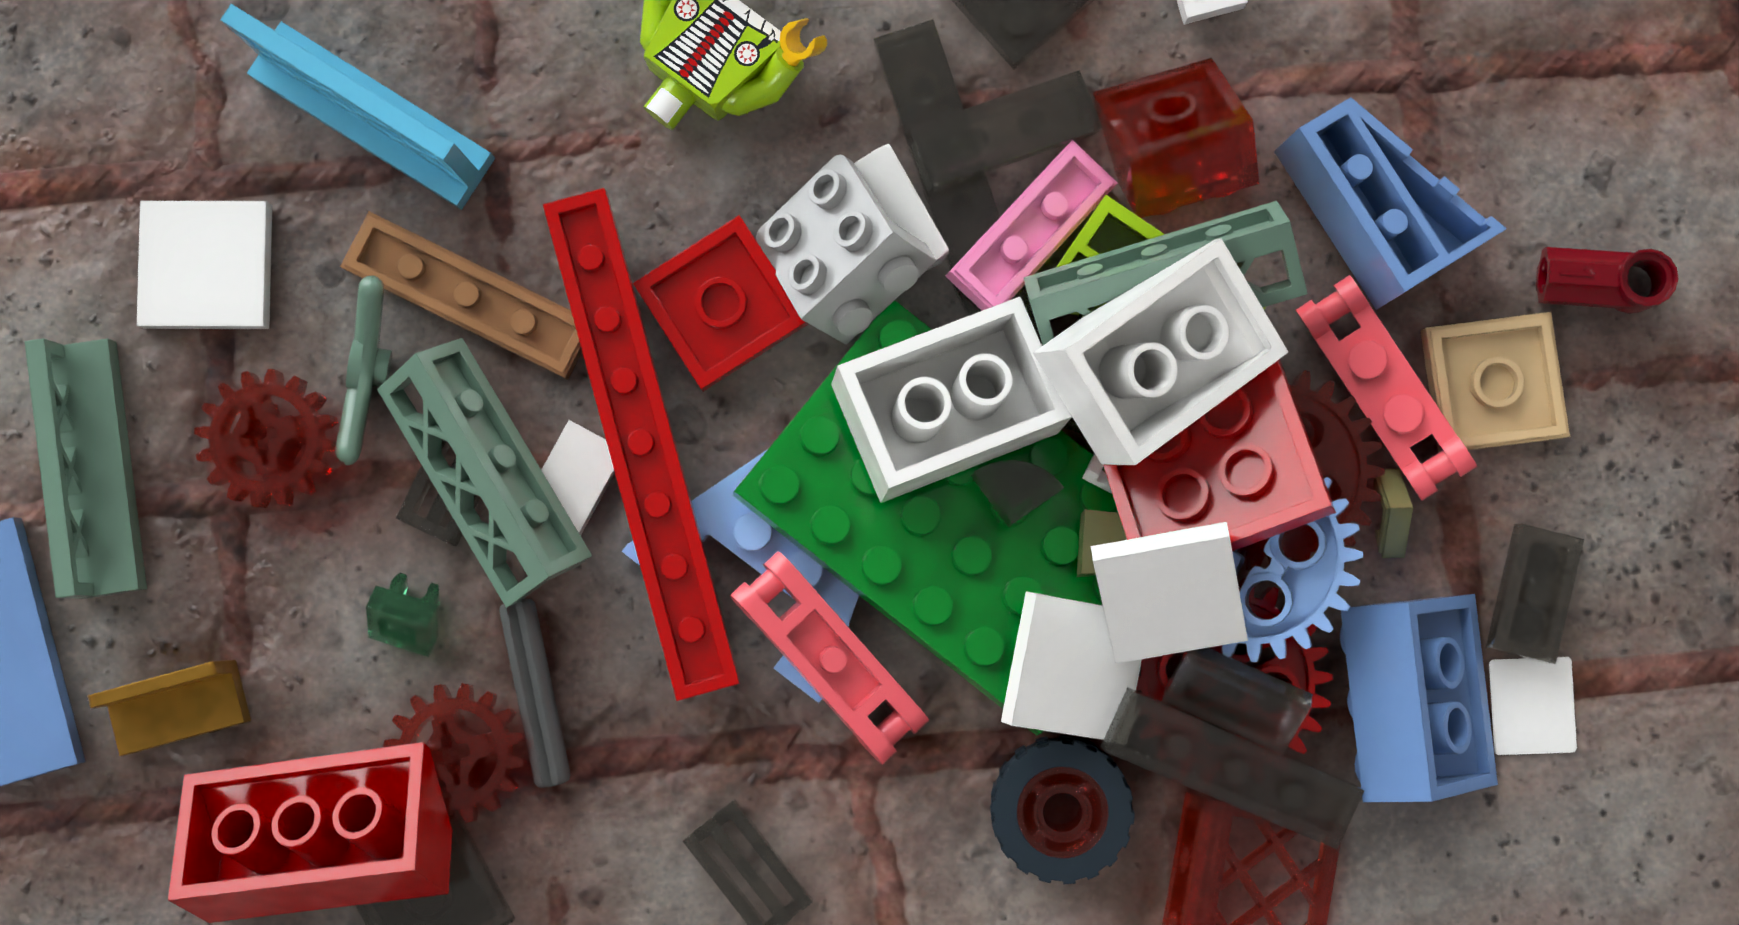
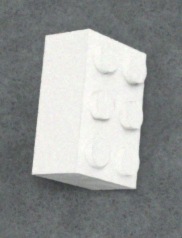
(948, 399)

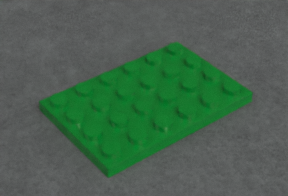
(936, 555)

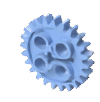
(1307, 586)

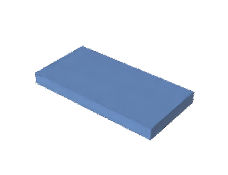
(35, 707)

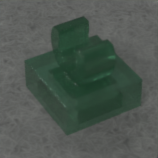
(402, 618)

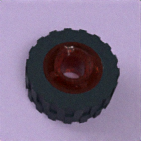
(1067, 849)

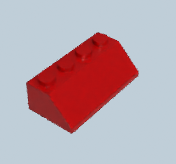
(311, 835)

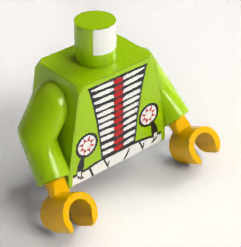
(718, 57)

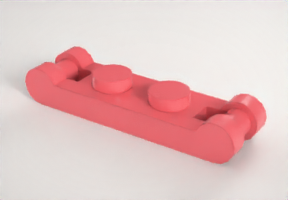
(1386, 388)
(830, 657)

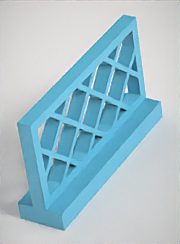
(362, 109)

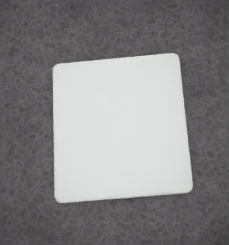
(1532, 706)

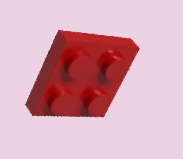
(720, 303)

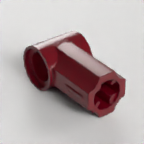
(1601, 278)

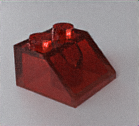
(1178, 138)

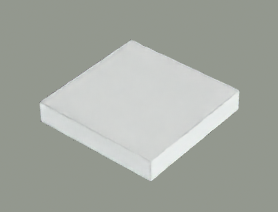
(204, 265)
(1170, 592)
(1065, 669)

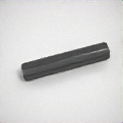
(535, 694)

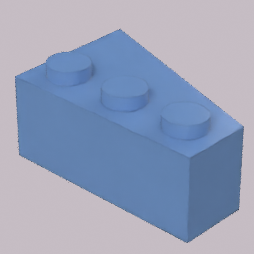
(1379, 202)

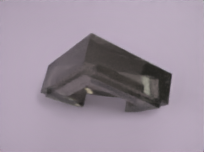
(1016, 487)

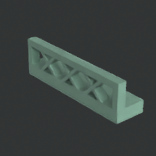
(1112, 273)
(489, 463)
(85, 468)

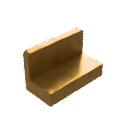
(174, 706)

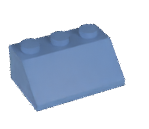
(1418, 699)

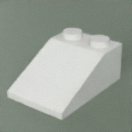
(1161, 355)

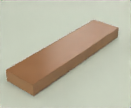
(465, 294)

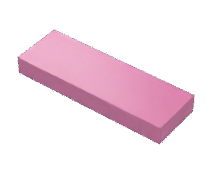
(1032, 228)

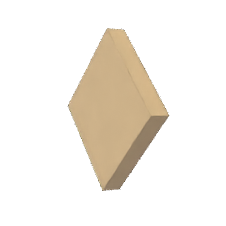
(1497, 380)

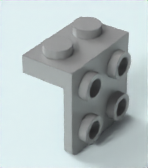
(840, 252)

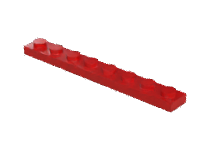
(641, 444)

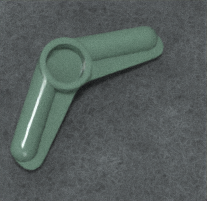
(366, 368)

